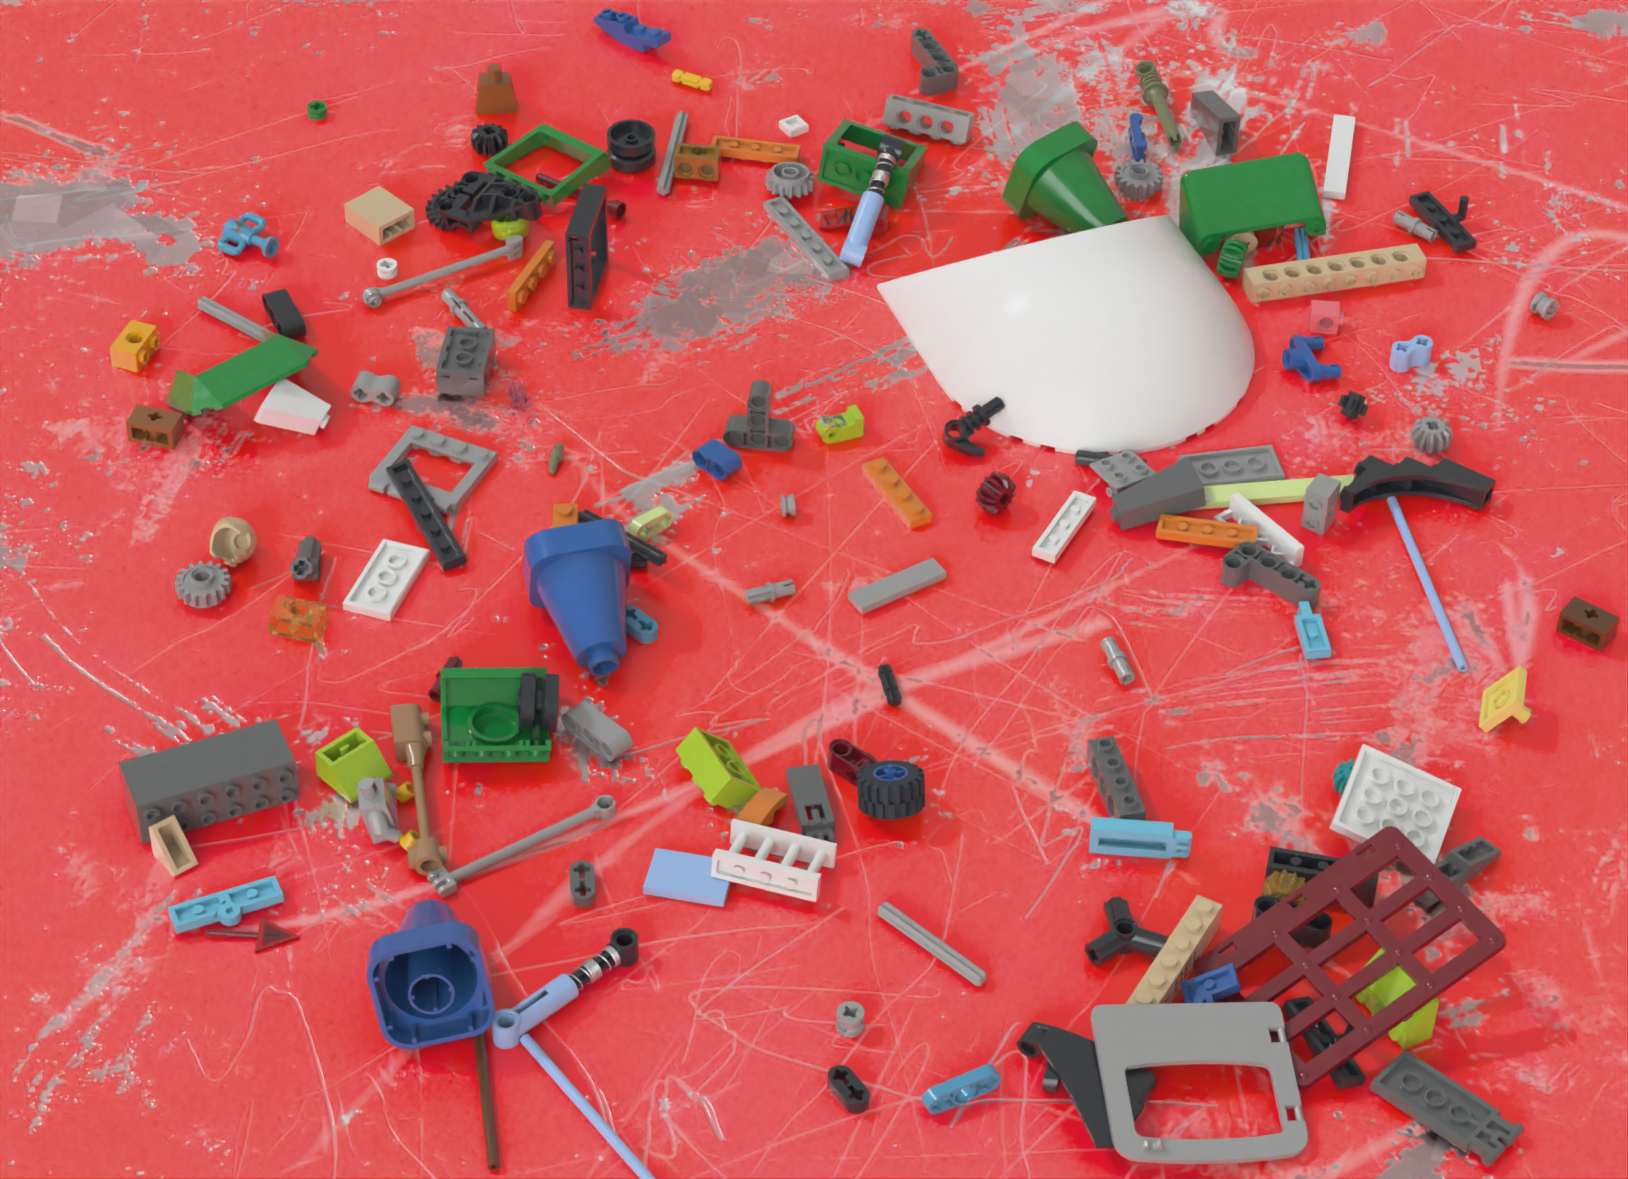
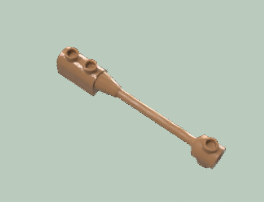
(411, 745)

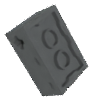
(465, 361)

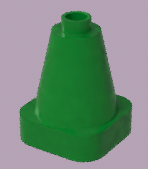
(1062, 182)

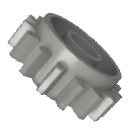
(1138, 178)
(790, 179)
(203, 584)

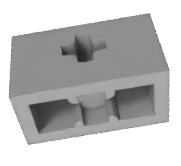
(1320, 503)

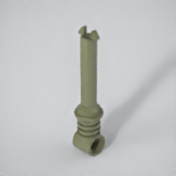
(1155, 94)

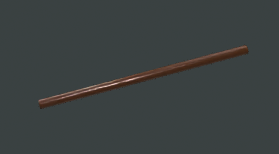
(486, 1102)

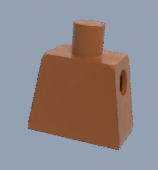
(495, 92)

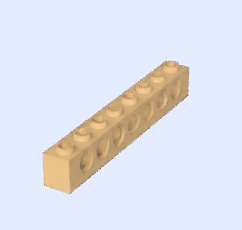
(1334, 273)

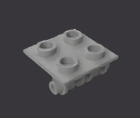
(1122, 471)

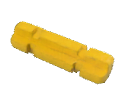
(692, 80)

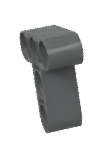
(758, 427)

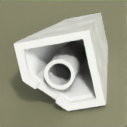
(293, 409)

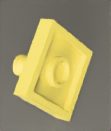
(1504, 699)

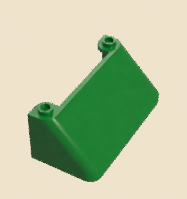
(1248, 199)

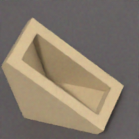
(171, 846)

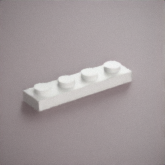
(1064, 526)

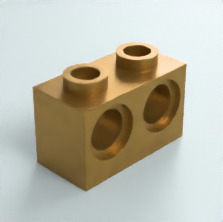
(697, 162)

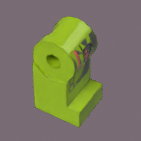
(841, 426)

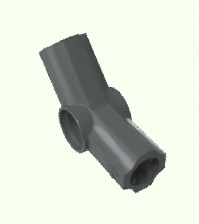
(307, 564)

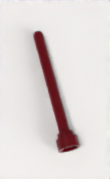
(614, 208)

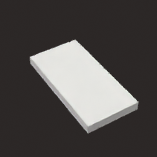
(386, 580)

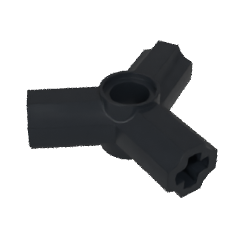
(1123, 935)

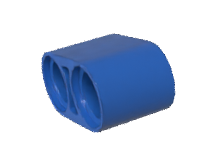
(717, 459)

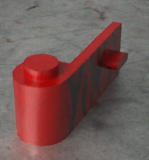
(844, 217)

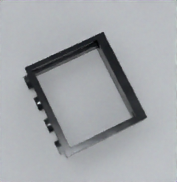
(590, 227)

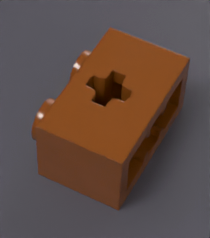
(155, 427)

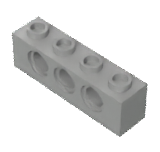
(961, 120)

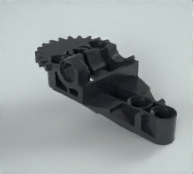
(486, 199)

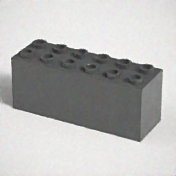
(210, 779)

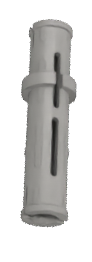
(453, 300)

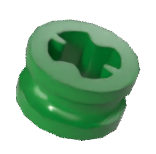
(317, 110)

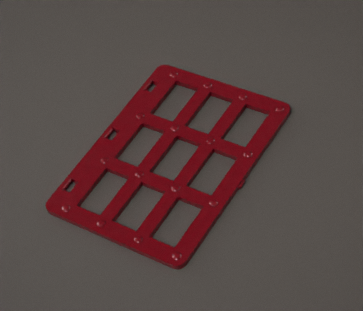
(1337, 886)

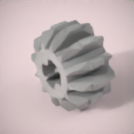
(1431, 434)

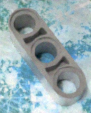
(597, 730)

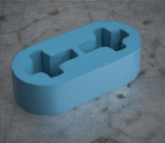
(642, 626)

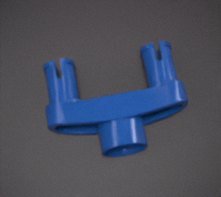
(1302, 359)

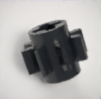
(1353, 405)

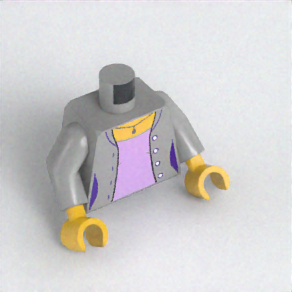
(380, 812)

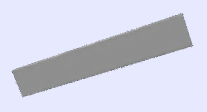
(806, 238)

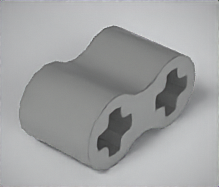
(375, 388)

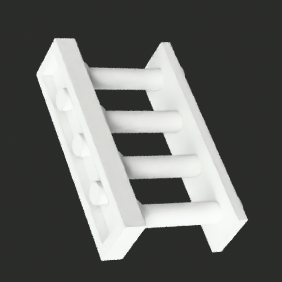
(770, 875)

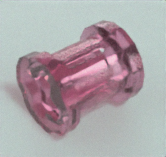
(518, 396)

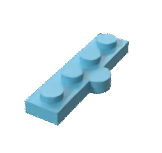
(226, 905)

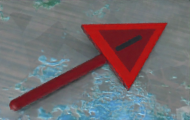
(268, 935)

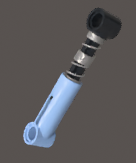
(871, 202)
(514, 1022)

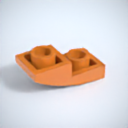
(762, 806)

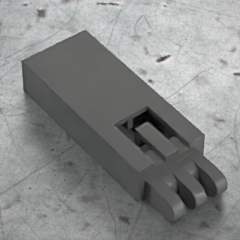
(805, 790)

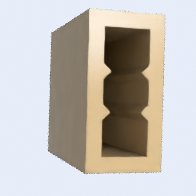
(379, 215)

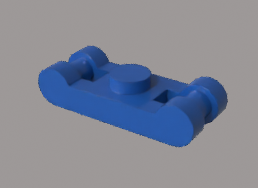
(1137, 138)

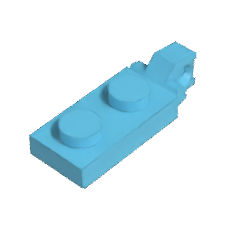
(1311, 633)

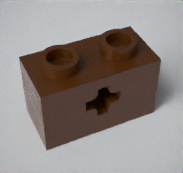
(1587, 624)

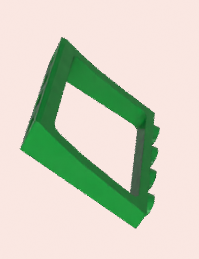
(594, 161)

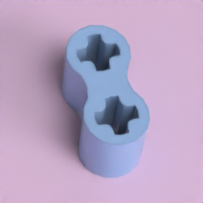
(1410, 353)

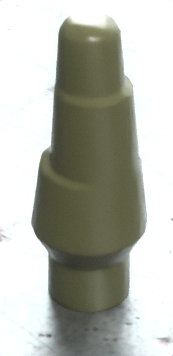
(555, 457)

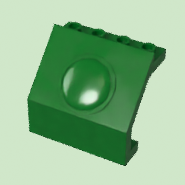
(482, 717)

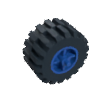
(891, 789)

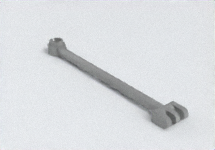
(373, 296)
(445, 882)

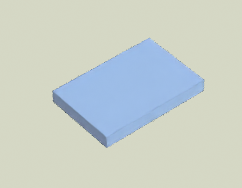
(685, 878)

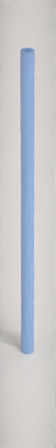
(1427, 584)
(585, 1107)

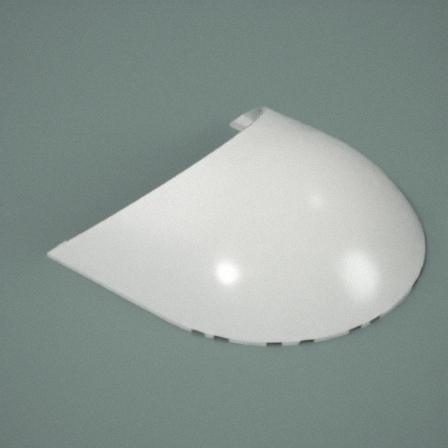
(1084, 337)

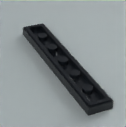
(426, 515)

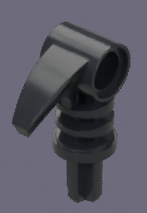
(966, 425)

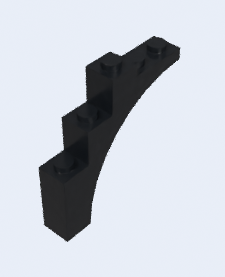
(1410, 477)

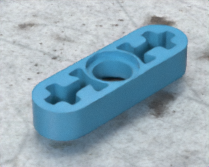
(961, 1089)

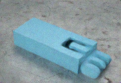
(1138, 838)

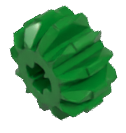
(1231, 258)

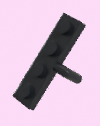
(1442, 220)
(1322, 1037)

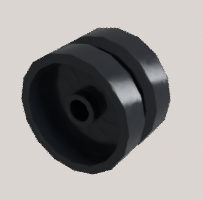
(631, 146)
(538, 702)

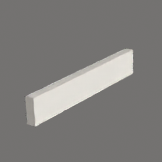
(1339, 157)

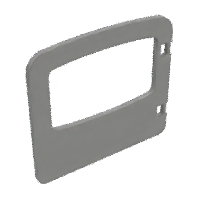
(1196, 1034)

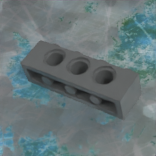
(1113, 780)

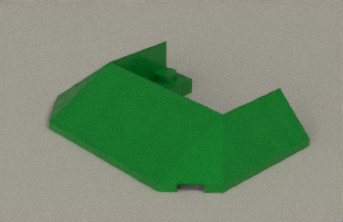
(240, 375)

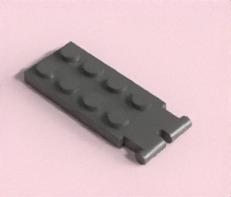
(1445, 1107)

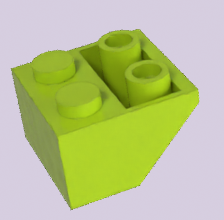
(349, 761)

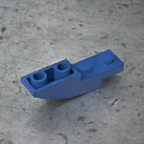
(628, 31)

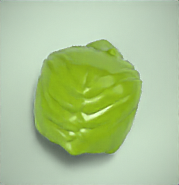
(504, 227)

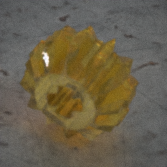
(1282, 884)

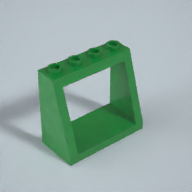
(853, 169)

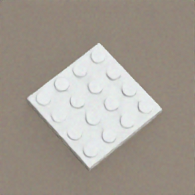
(1398, 795)

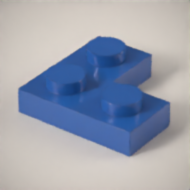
(1212, 985)

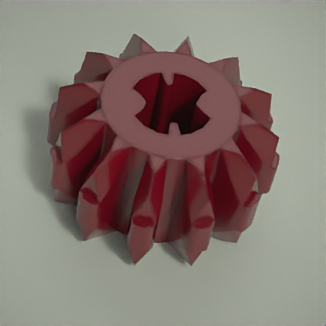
(995, 493)

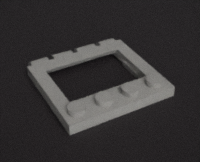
(437, 445)

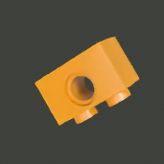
(134, 346)

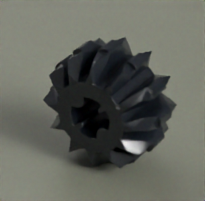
(489, 139)

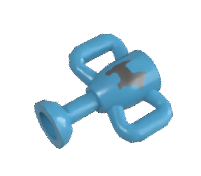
(244, 235)

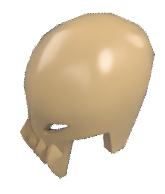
(232, 540)

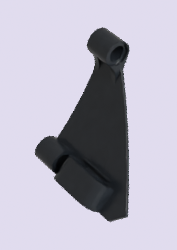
(1078, 1070)

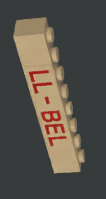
(1179, 953)

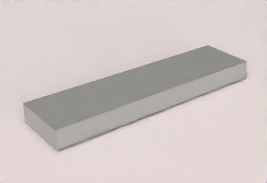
(897, 585)

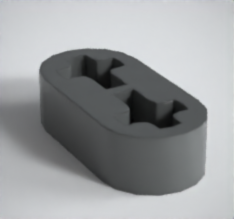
(586, 884)

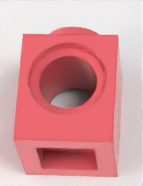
(1325, 317)

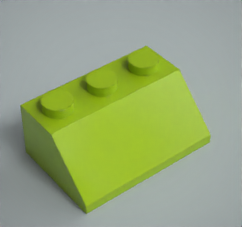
(717, 769)
(1388, 989)

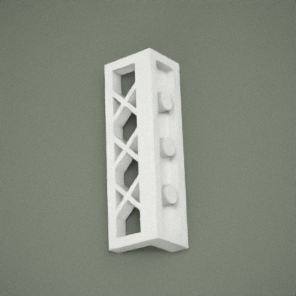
(1270, 533)

